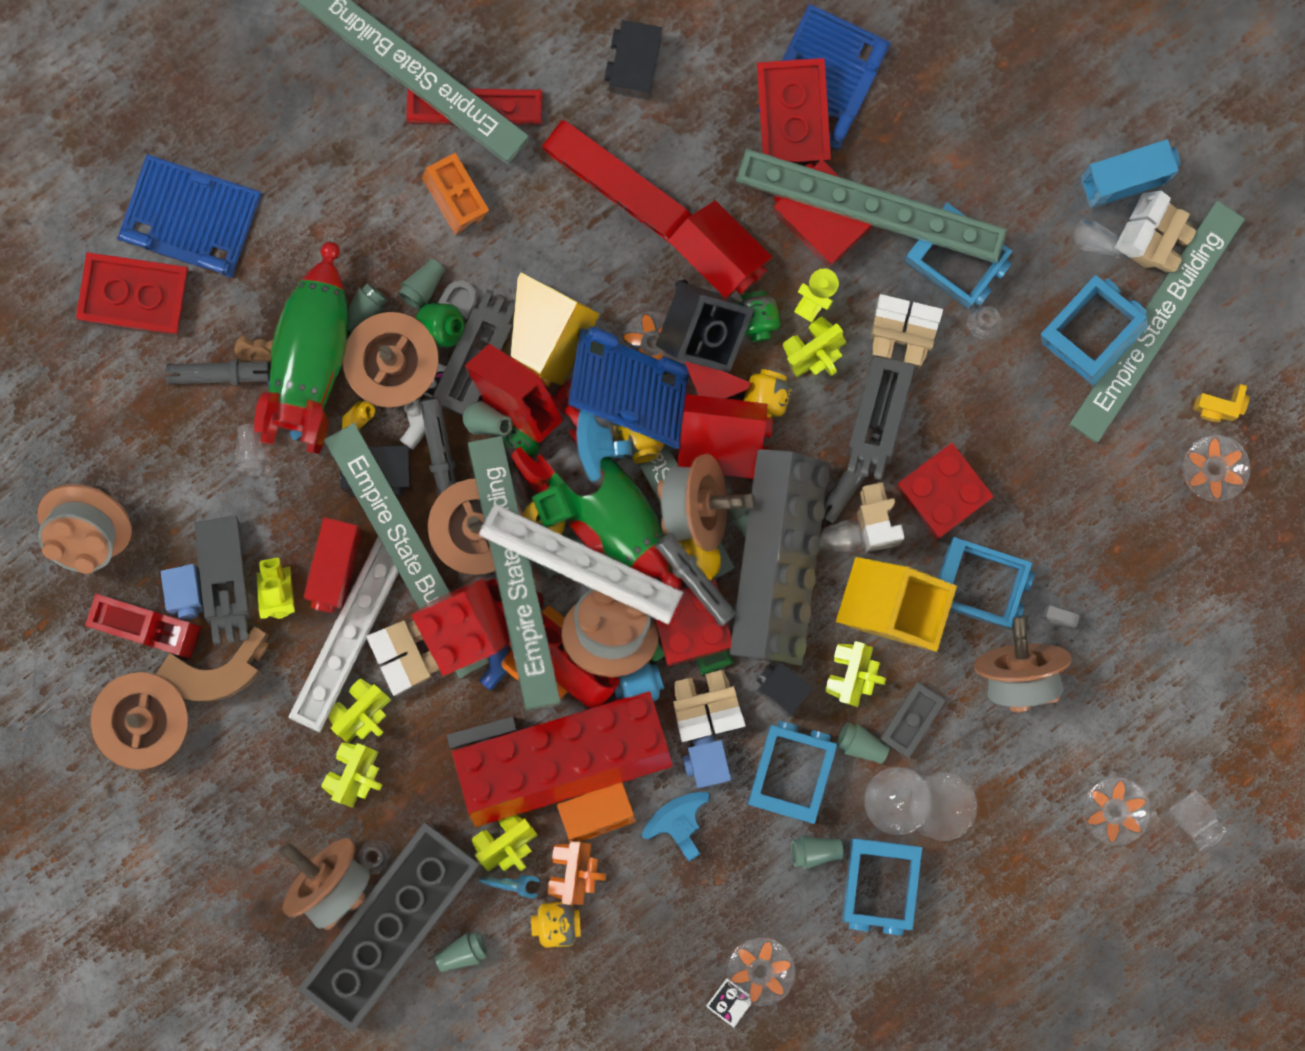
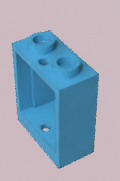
(1130, 173)
(979, 293)
(1070, 354)
(1022, 581)
(817, 740)
(885, 849)

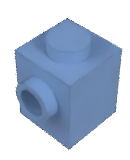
(183, 591)
(707, 762)

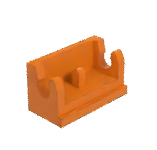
(454, 193)
(596, 813)

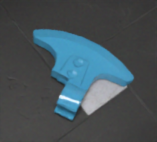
(596, 443)
(679, 821)
(516, 885)

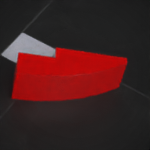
(143, 626)

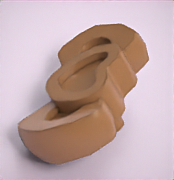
(252, 350)

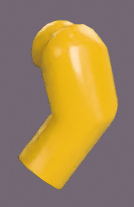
(359, 414)

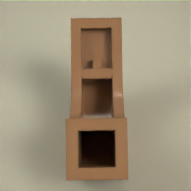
(220, 682)

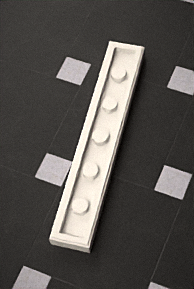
(581, 563)
(345, 640)

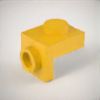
(1217, 408)

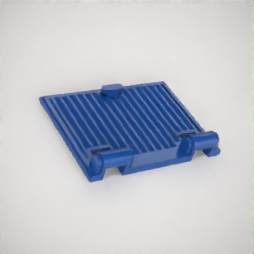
(846, 74)
(189, 216)
(629, 387)

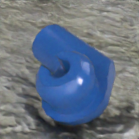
(495, 671)

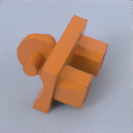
(580, 873)

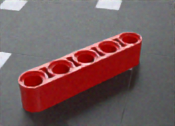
(615, 180)
(585, 686)

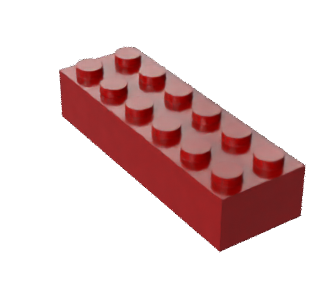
(561, 759)

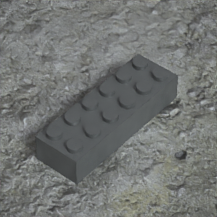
(780, 557)
(389, 926)

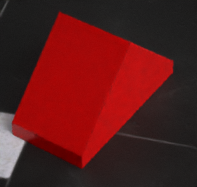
(716, 383)

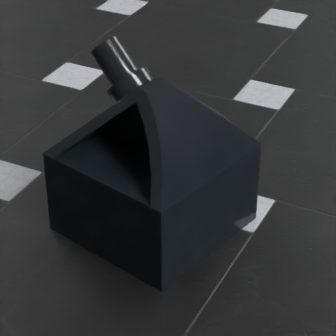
(704, 327)

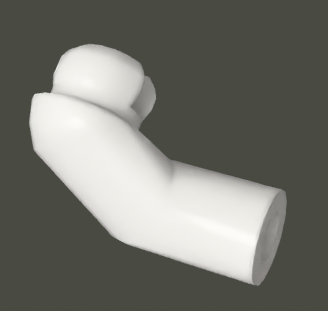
(416, 430)

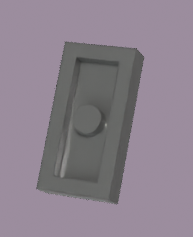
(912, 719)
(482, 732)

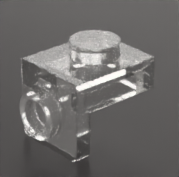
(1199, 820)

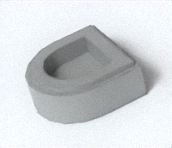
(462, 296)
(1060, 617)

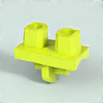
(821, 285)
(818, 353)
(275, 589)
(860, 673)
(363, 715)
(357, 776)
(506, 849)

